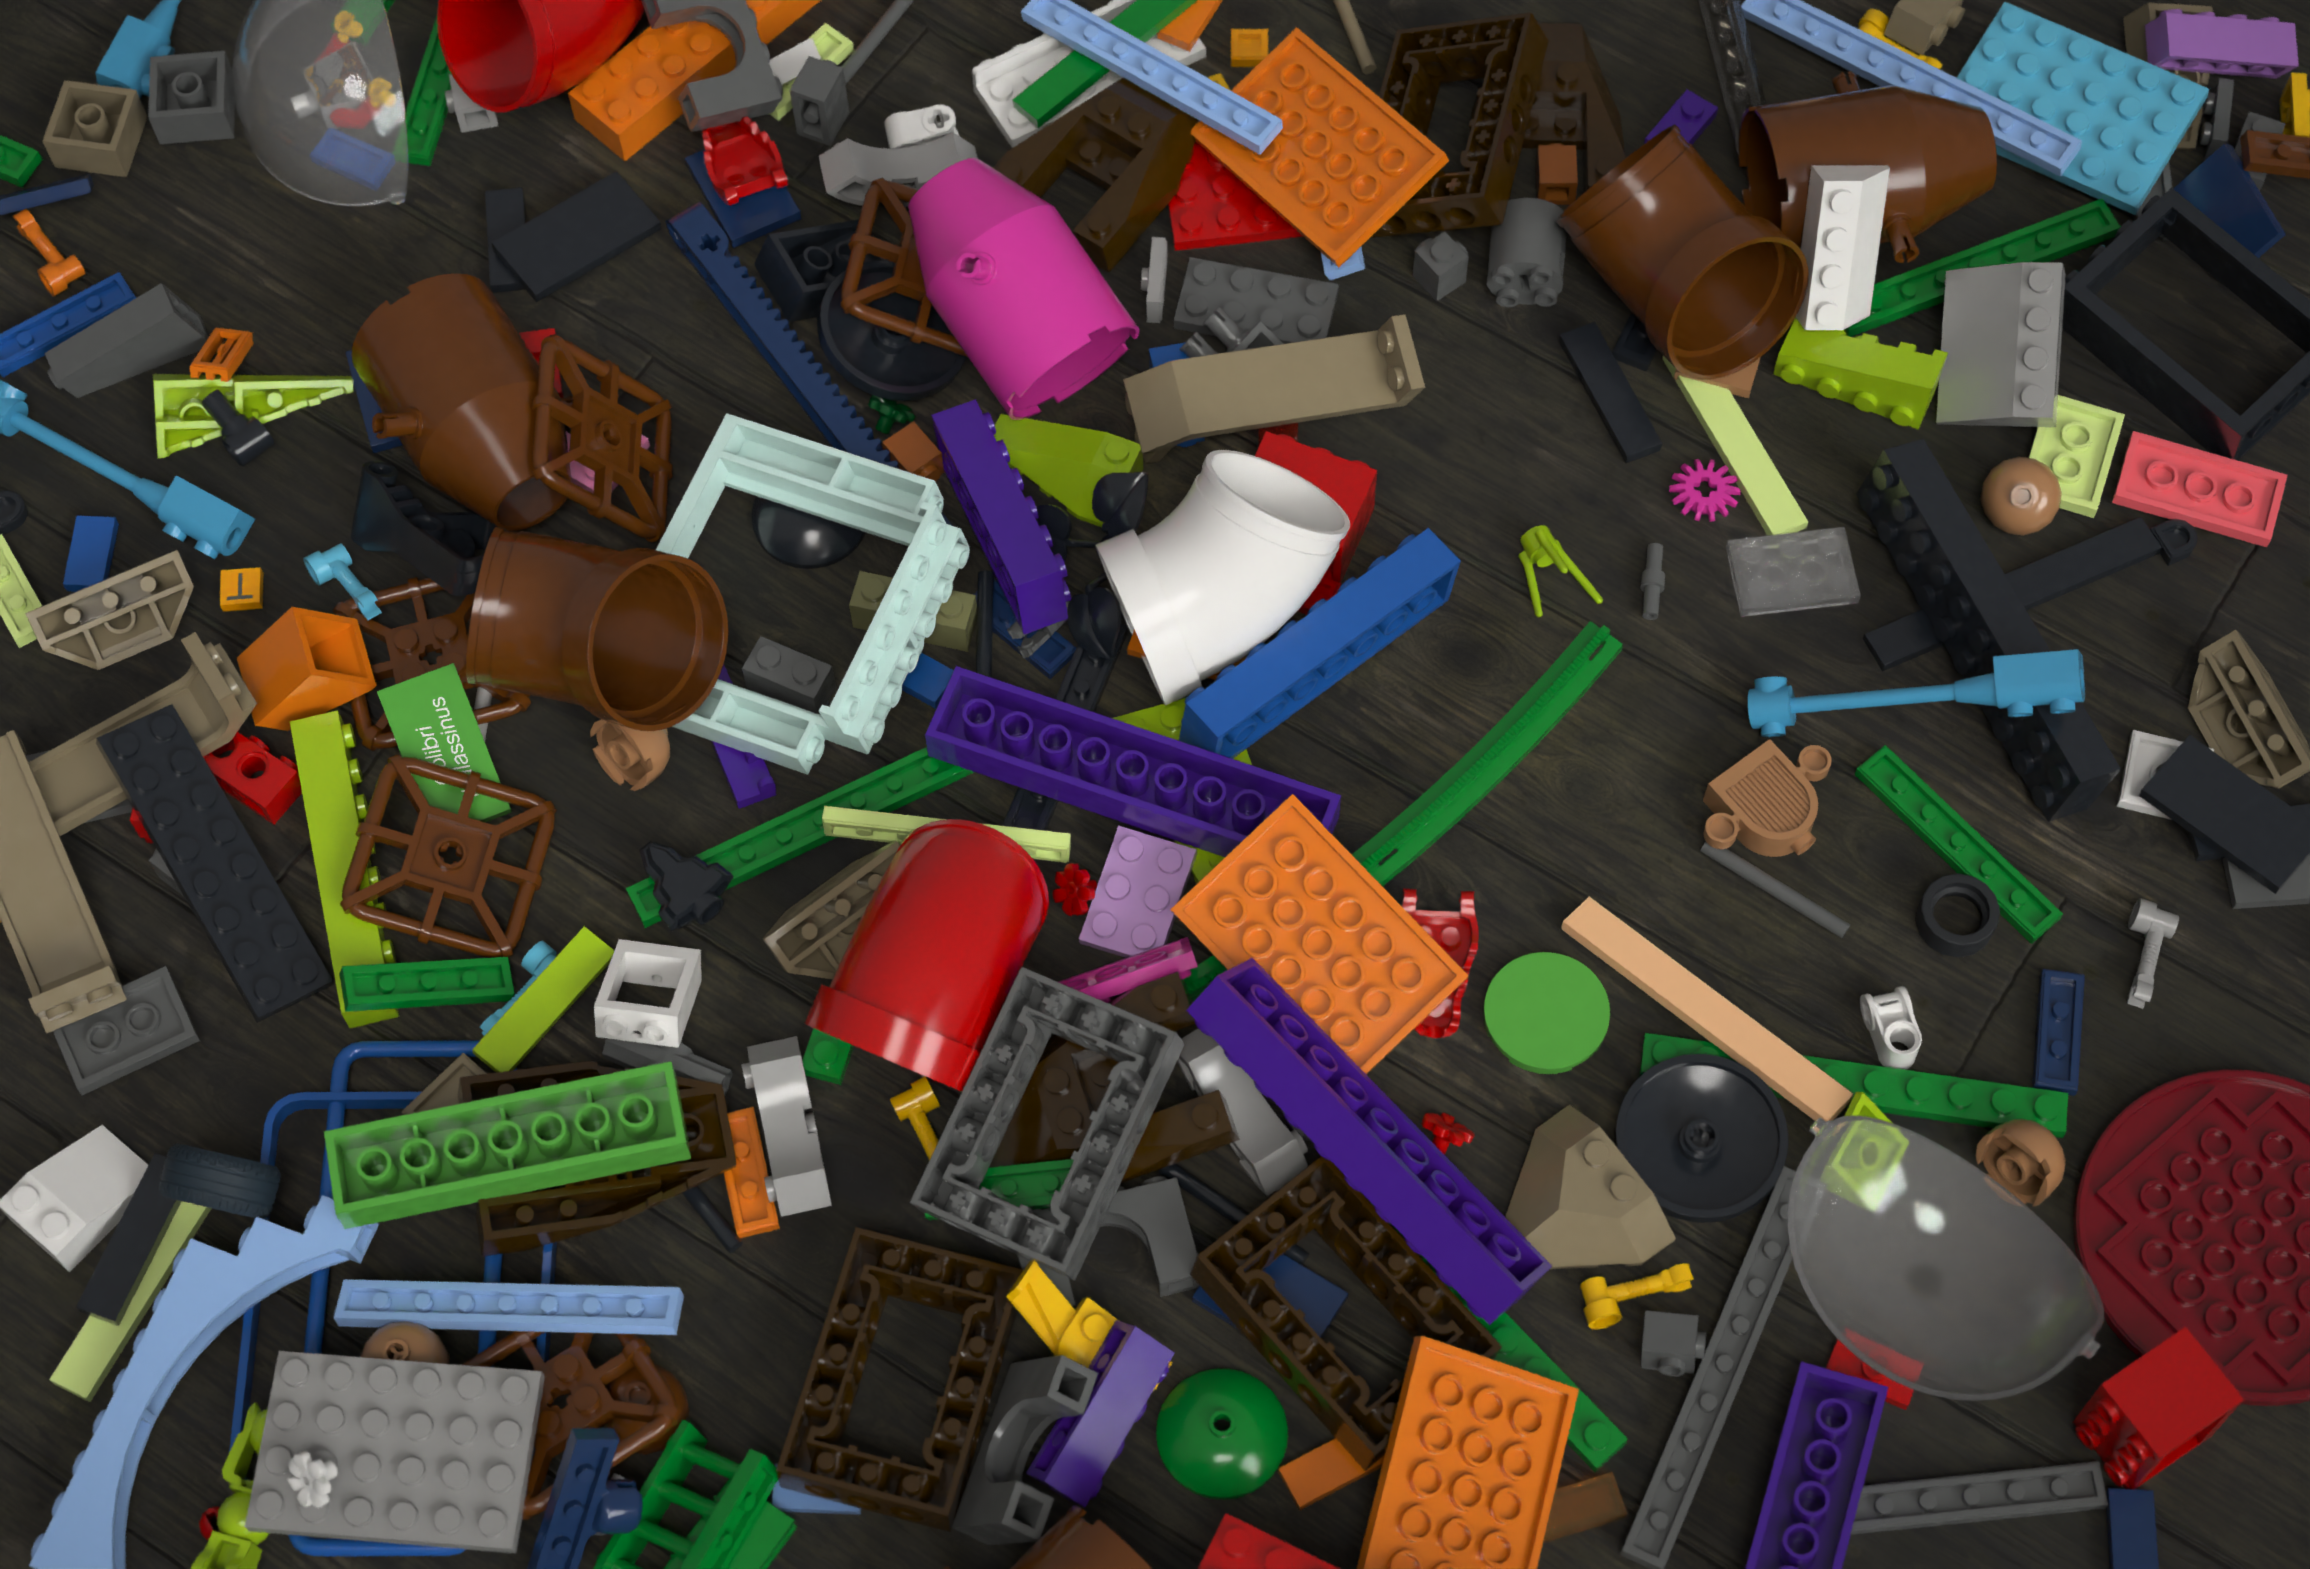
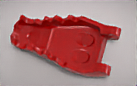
(741, 160)
(1458, 937)

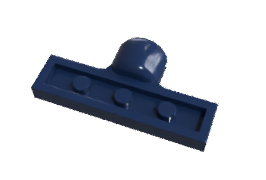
(585, 1501)

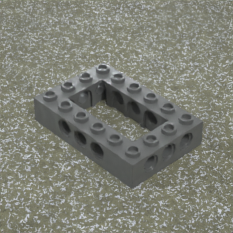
(992, 1094)

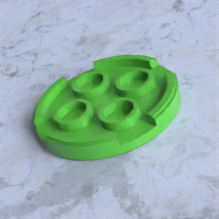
(1546, 1012)

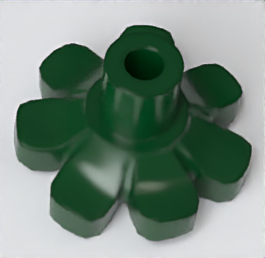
(889, 413)

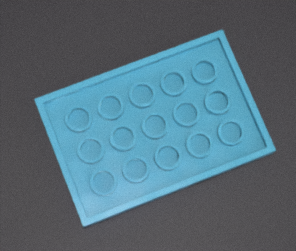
(2113, 102)

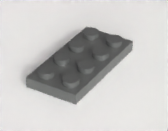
(1286, 304)

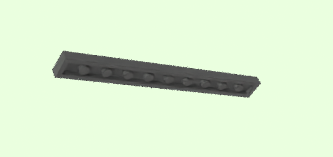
(1714, 1385)

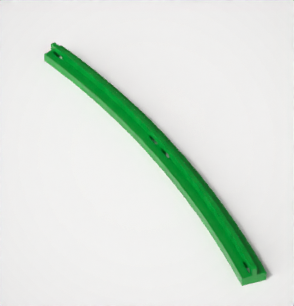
(1476, 771)

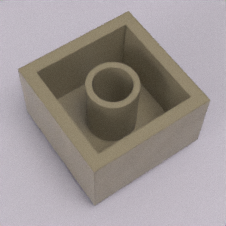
(95, 128)

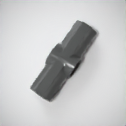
(684, 1061)

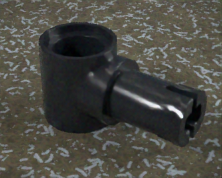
(242, 436)

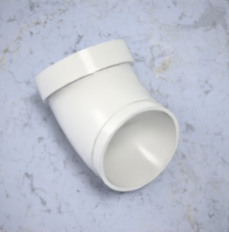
(1222, 567)

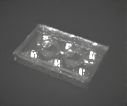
(1792, 571)

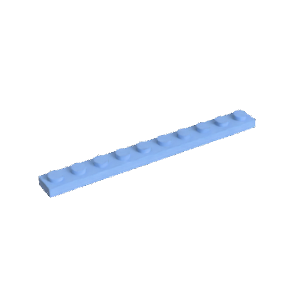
(1890, 66)

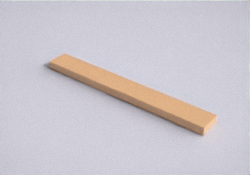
(1707, 1011)

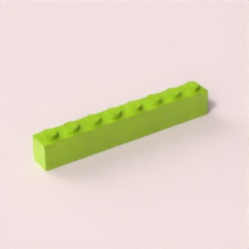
(333, 815)

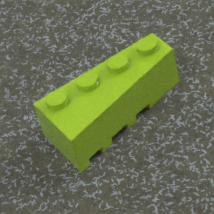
(1862, 372)

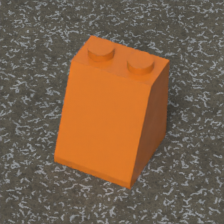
(305, 667)

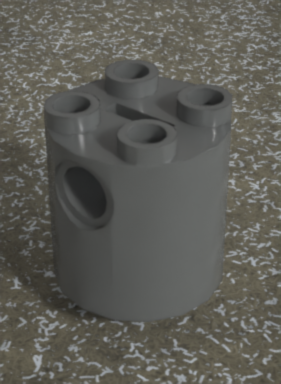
(1527, 254)

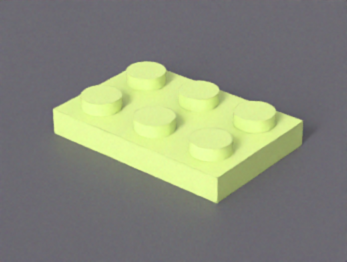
(2079, 452)

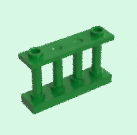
(727, 1518)

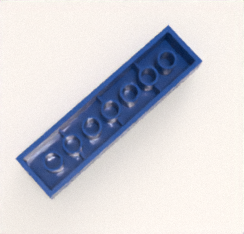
(1320, 647)

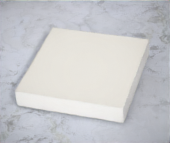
(2143, 759)

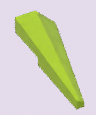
(185, 423)

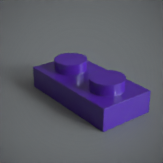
(1691, 116)

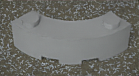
(853, 166)
(790, 1134)
(1266, 1146)

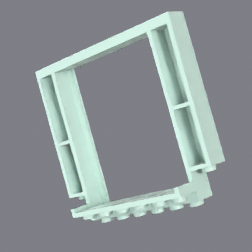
(856, 495)

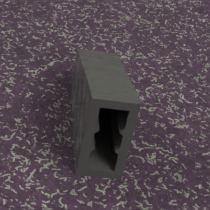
(127, 343)

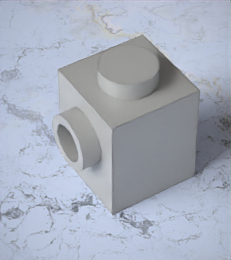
(468, 113)

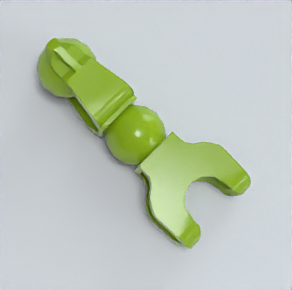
(236, 1545)

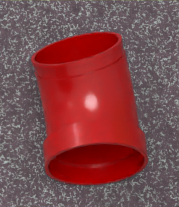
(529, 49)
(937, 950)

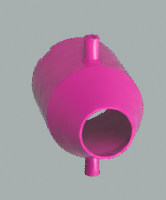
(1015, 287)

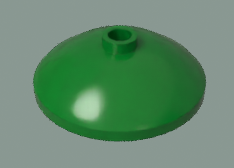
(1226, 1461)

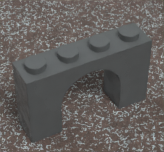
(743, 92)
(1160, 1221)
(996, 1502)

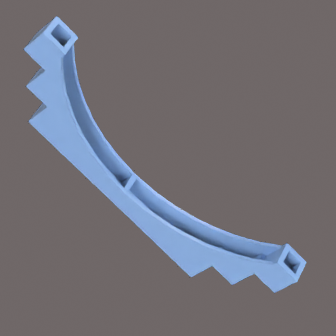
(199, 1302)

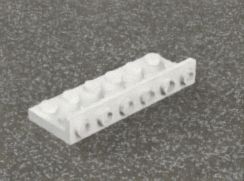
(1006, 76)

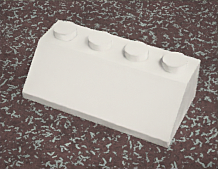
(1842, 243)

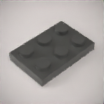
(127, 1034)

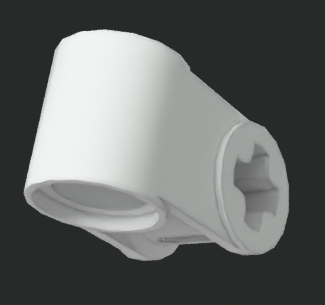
(919, 126)
(1892, 1020)

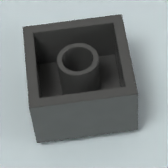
(191, 97)

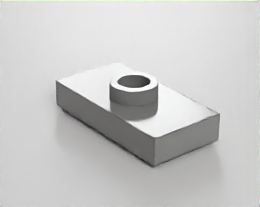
(1154, 280)

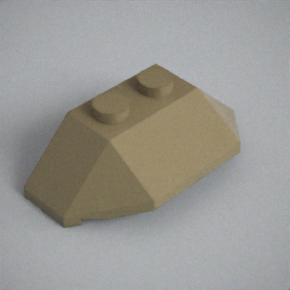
(116, 614)
(2246, 714)
(819, 927)

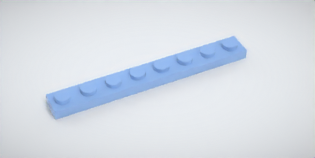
(1154, 72)
(511, 1306)

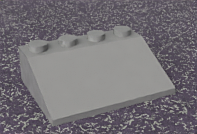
(2002, 345)

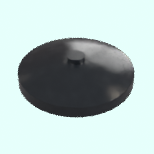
(877, 357)
(1703, 1136)

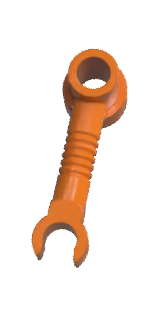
(59, 270)

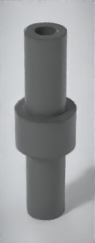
(1652, 581)

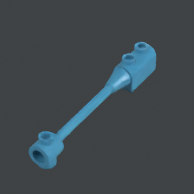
(137, 40)
(181, 506)
(2016, 684)

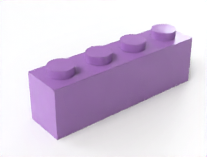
(2221, 44)

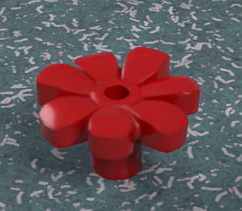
(1074, 890)
(1446, 1130)

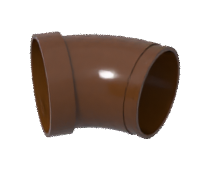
(1689, 258)
(597, 628)

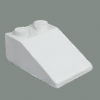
(76, 1196)

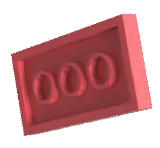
(2200, 489)

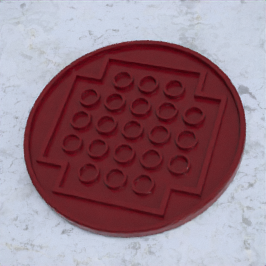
(2205, 1225)

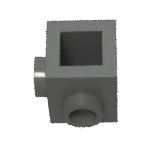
(1440, 265)
(1671, 1343)

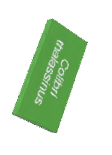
(438, 725)

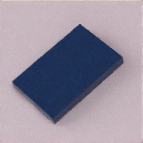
(2232, 200)
(753, 214)
(1301, 1288)

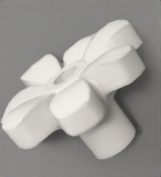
(311, 1479)

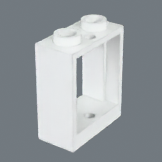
(651, 966)

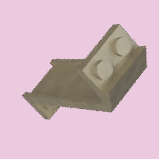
(1272, 386)
(207, 699)
(46, 905)

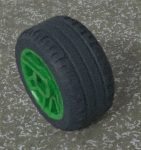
(219, 1181)

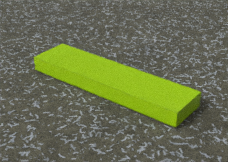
(544, 1002)

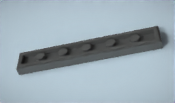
(1980, 1497)

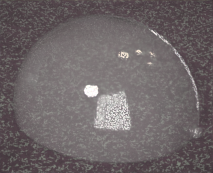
(323, 98)
(1934, 1265)

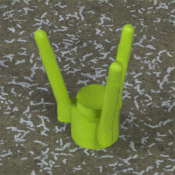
(1544, 550)

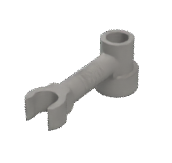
(2155, 925)

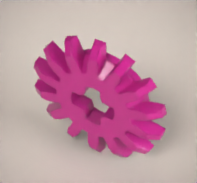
(1693, 498)

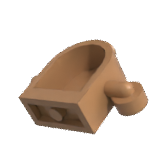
(1766, 801)

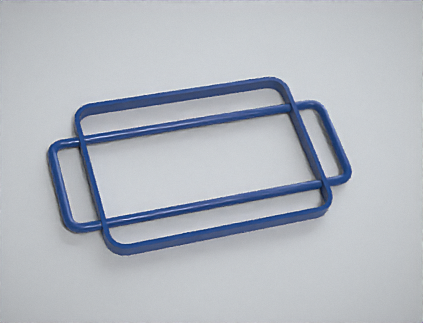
(336, 1102)

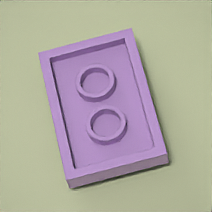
(1136, 892)

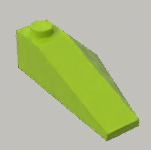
(1067, 459)

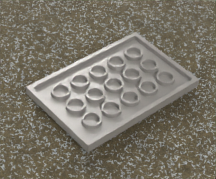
(415, 1448)

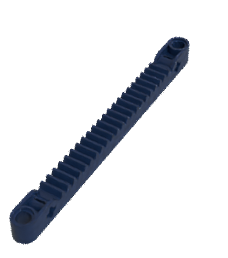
(707, 251)

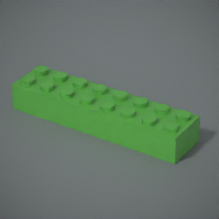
(506, 1145)

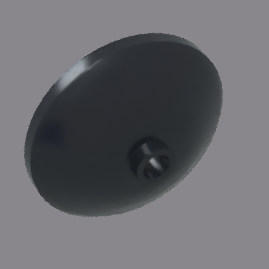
(800, 537)

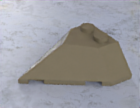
(1584, 1199)

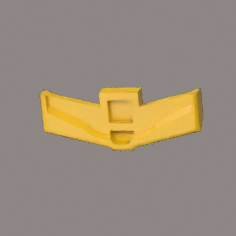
(1063, 1329)

